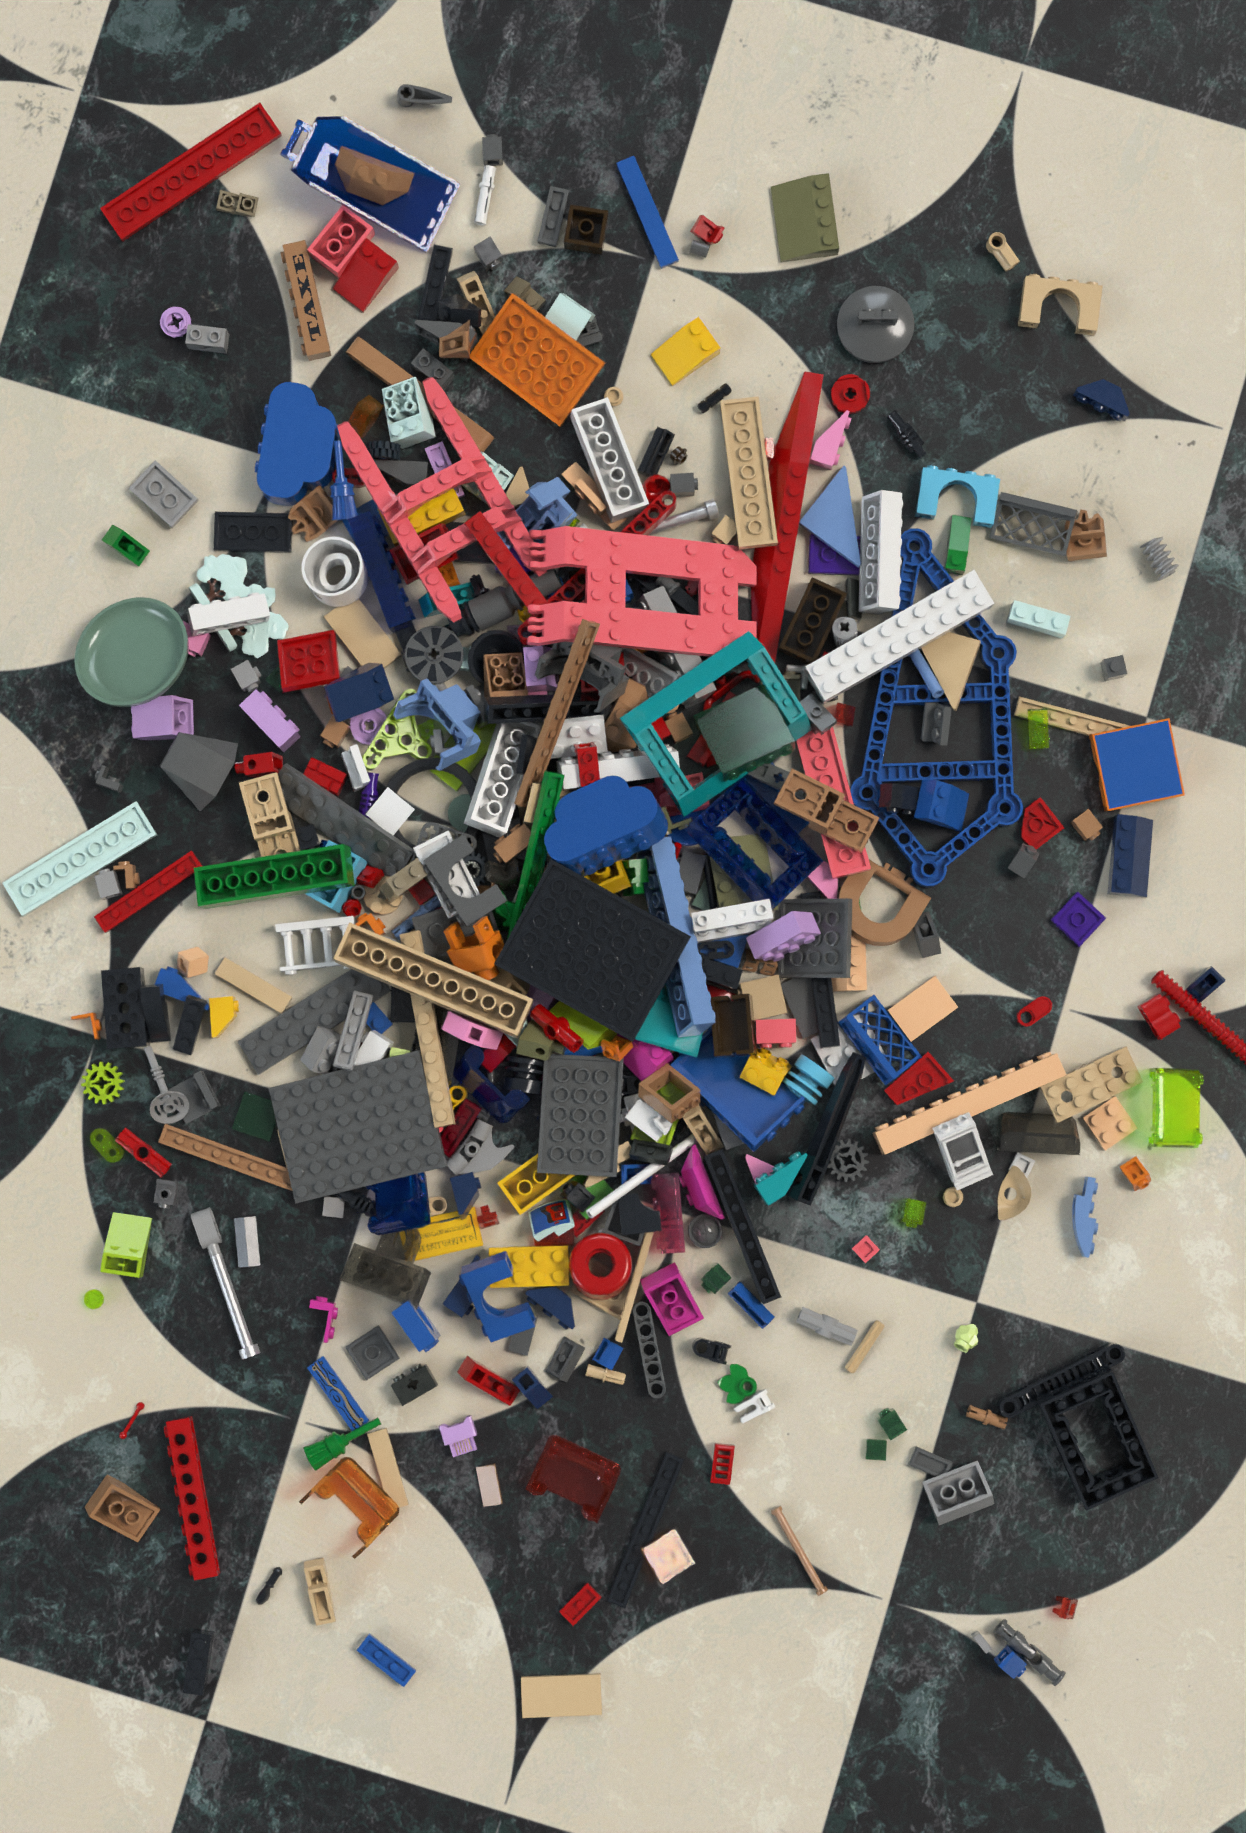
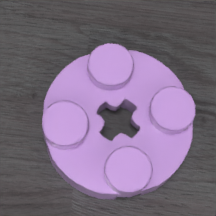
(358, 726)

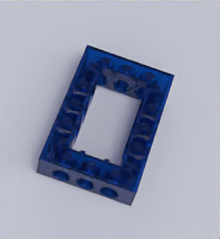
(770, 827)

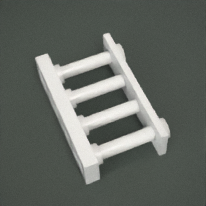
(731, 920)
(306, 928)

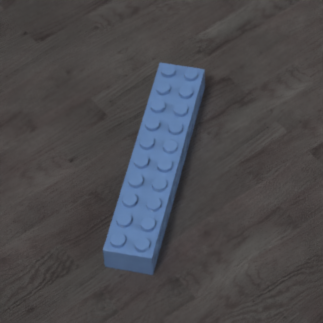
(667, 901)

